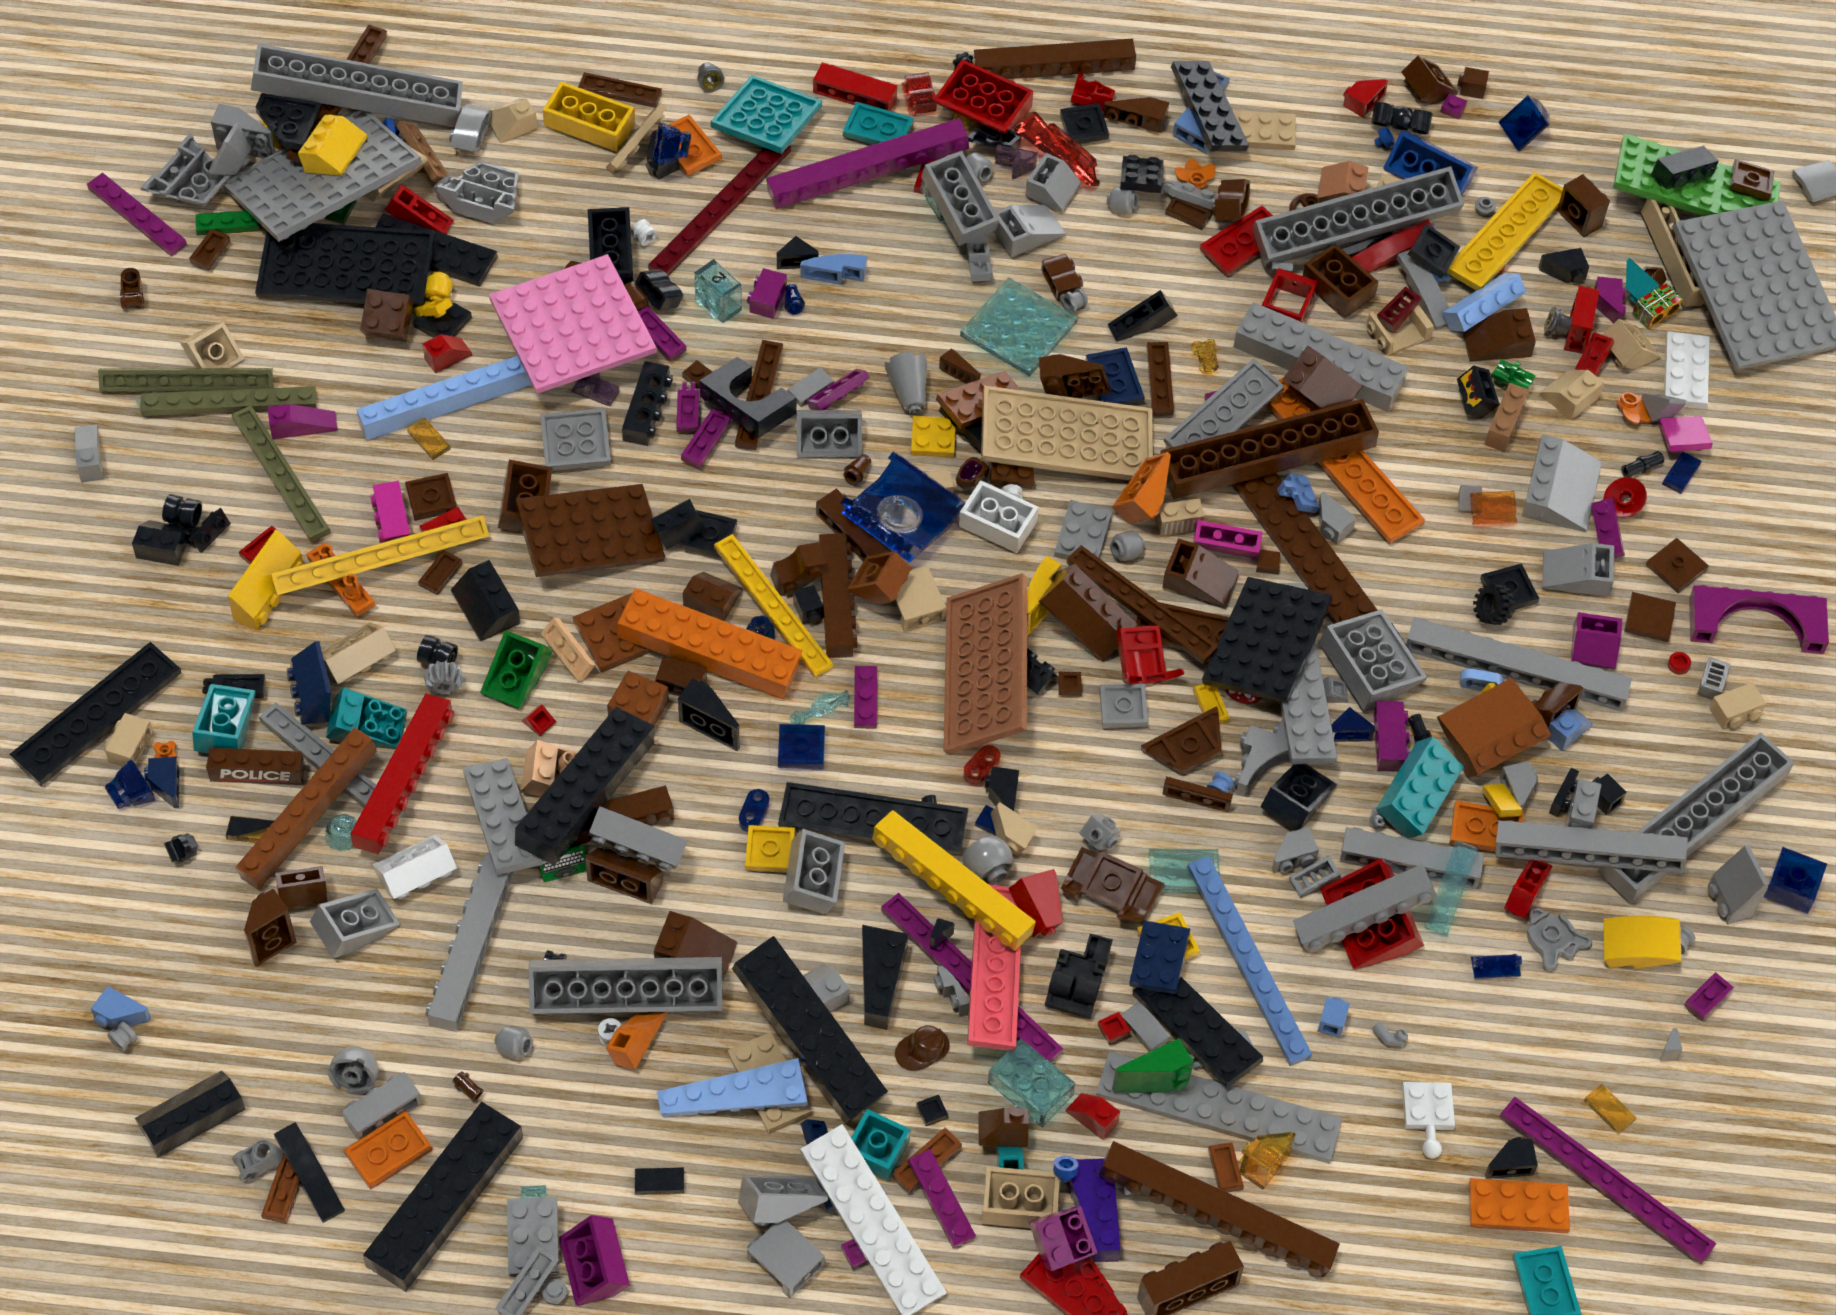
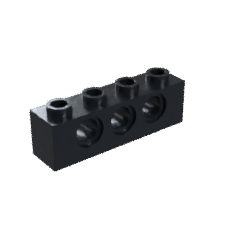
(646, 403)

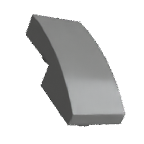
(951, 988)
(1145, 1026)

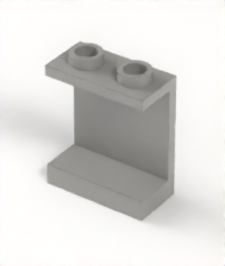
(786, 1256)

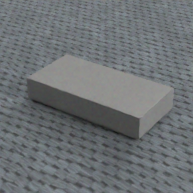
(810, 386)

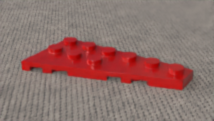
(1074, 1288)

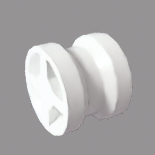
(644, 232)
(603, 1030)

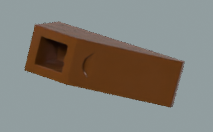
(1138, 112)

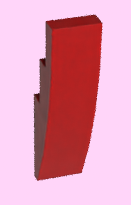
(1386, 251)

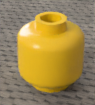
(438, 286)

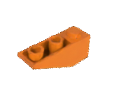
(634, 1038)

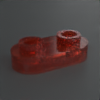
(979, 765)

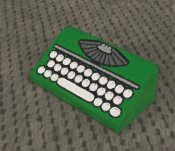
(569, 864)

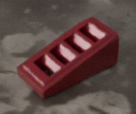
(1397, 320)

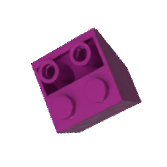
(1596, 640)
(1063, 1238)

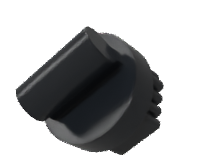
(181, 847)

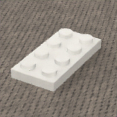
(1687, 368)

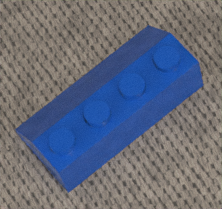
(1415, 156)

